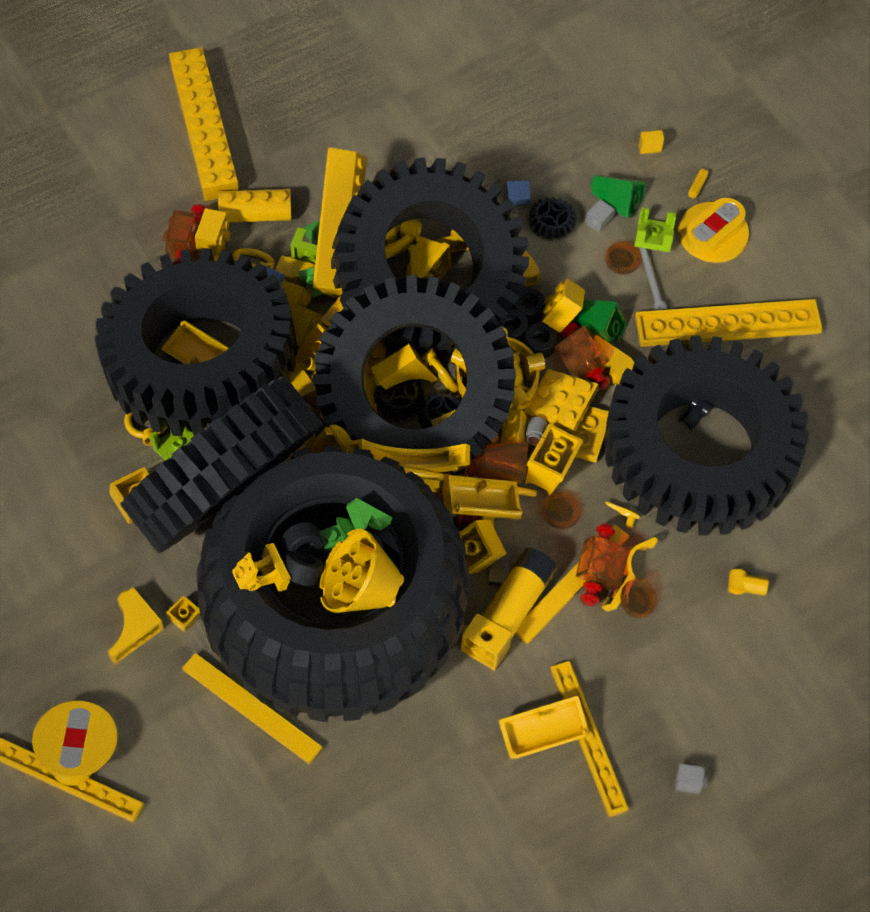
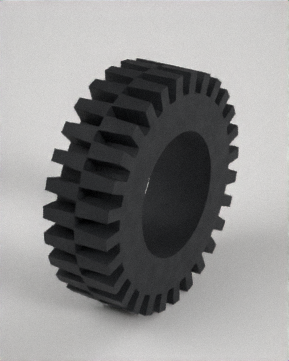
(441, 197)
(192, 292)
(416, 304)
(217, 461)
(695, 490)

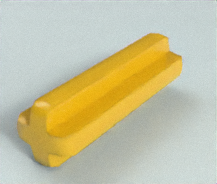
(698, 183)

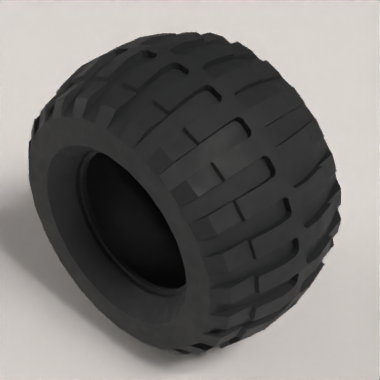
(340, 664)

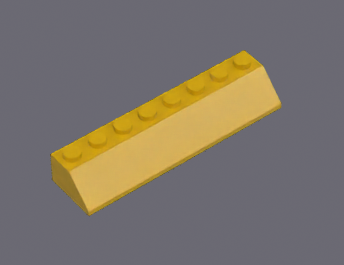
(342, 180)

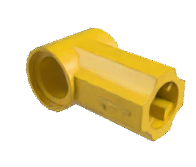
(741, 582)

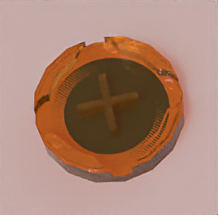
(622, 258)
(561, 510)
(638, 598)

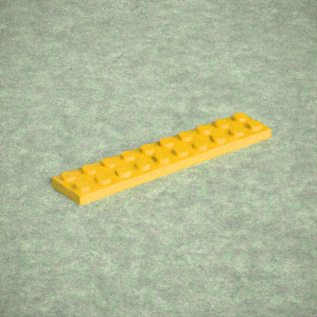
(729, 322)

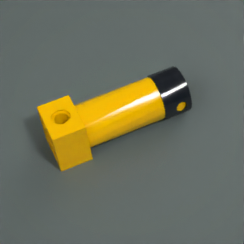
(491, 633)

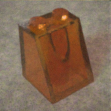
(501, 463)

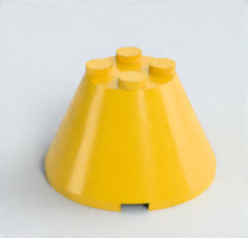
(359, 575)

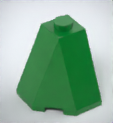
(619, 193)
(602, 318)

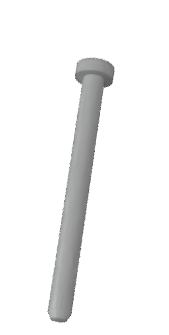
(659, 304)

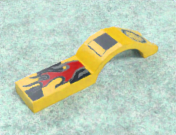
(613, 598)

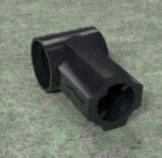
(696, 411)

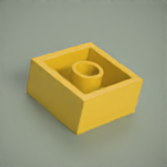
(651, 142)
(183, 613)

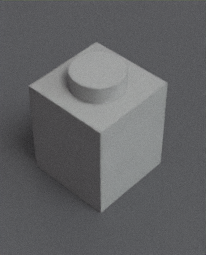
(599, 216)
(690, 779)

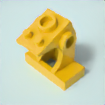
(271, 569)

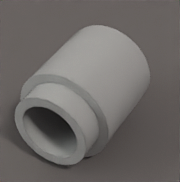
(535, 430)

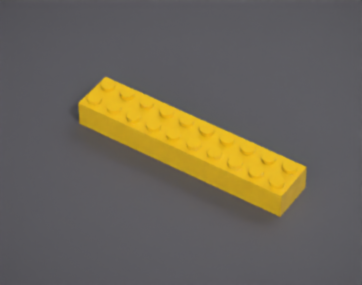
(203, 122)

